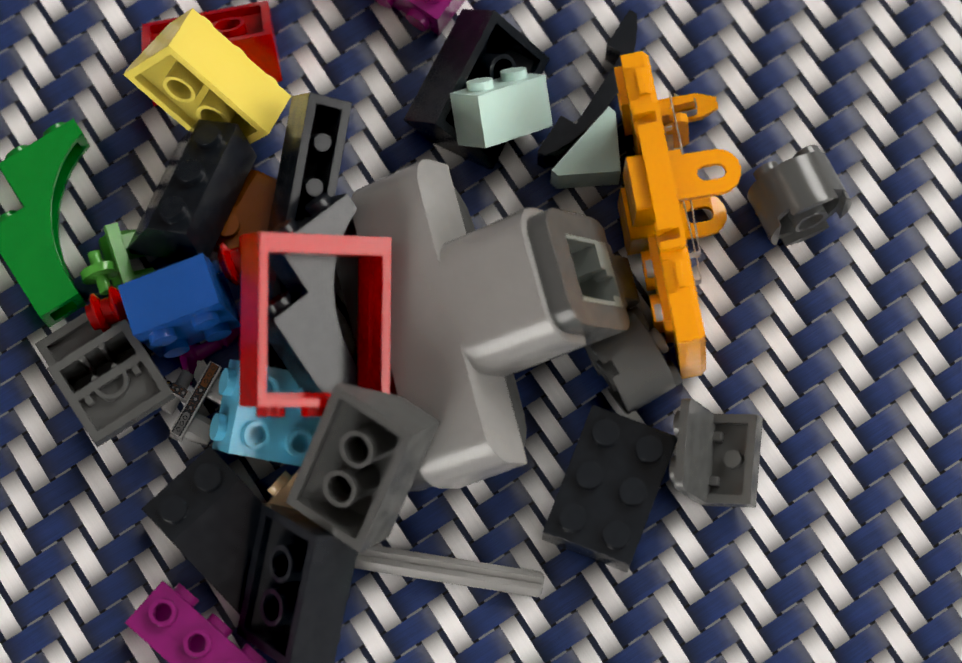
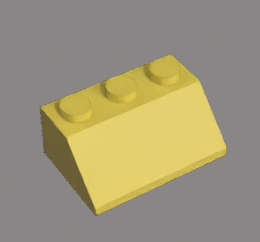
(205, 77)

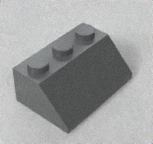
(362, 464)

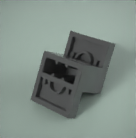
(104, 376)

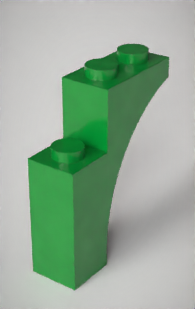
(32, 235)

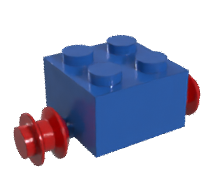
(175, 303)

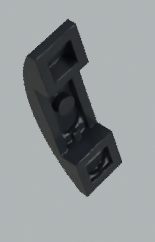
(567, 133)

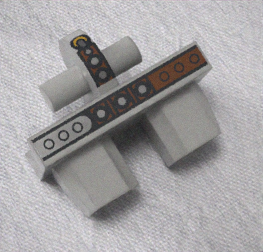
(189, 422)

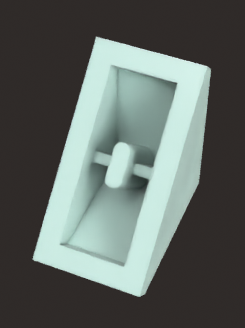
(593, 158)

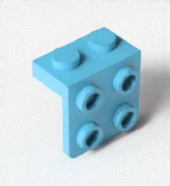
(266, 438)

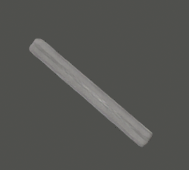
(451, 570)

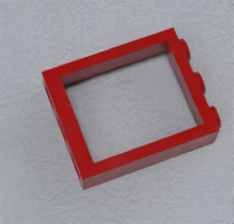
(373, 315)

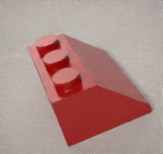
(243, 25)

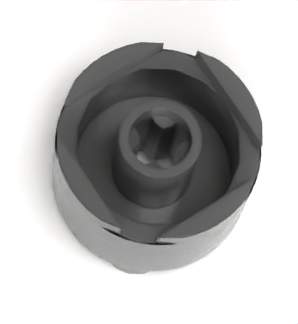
(797, 196)
(634, 364)

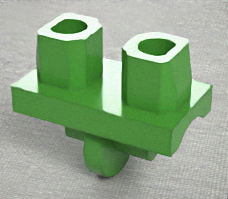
(116, 261)

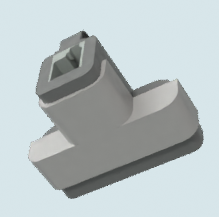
(480, 310)

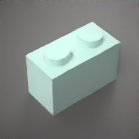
(501, 108)

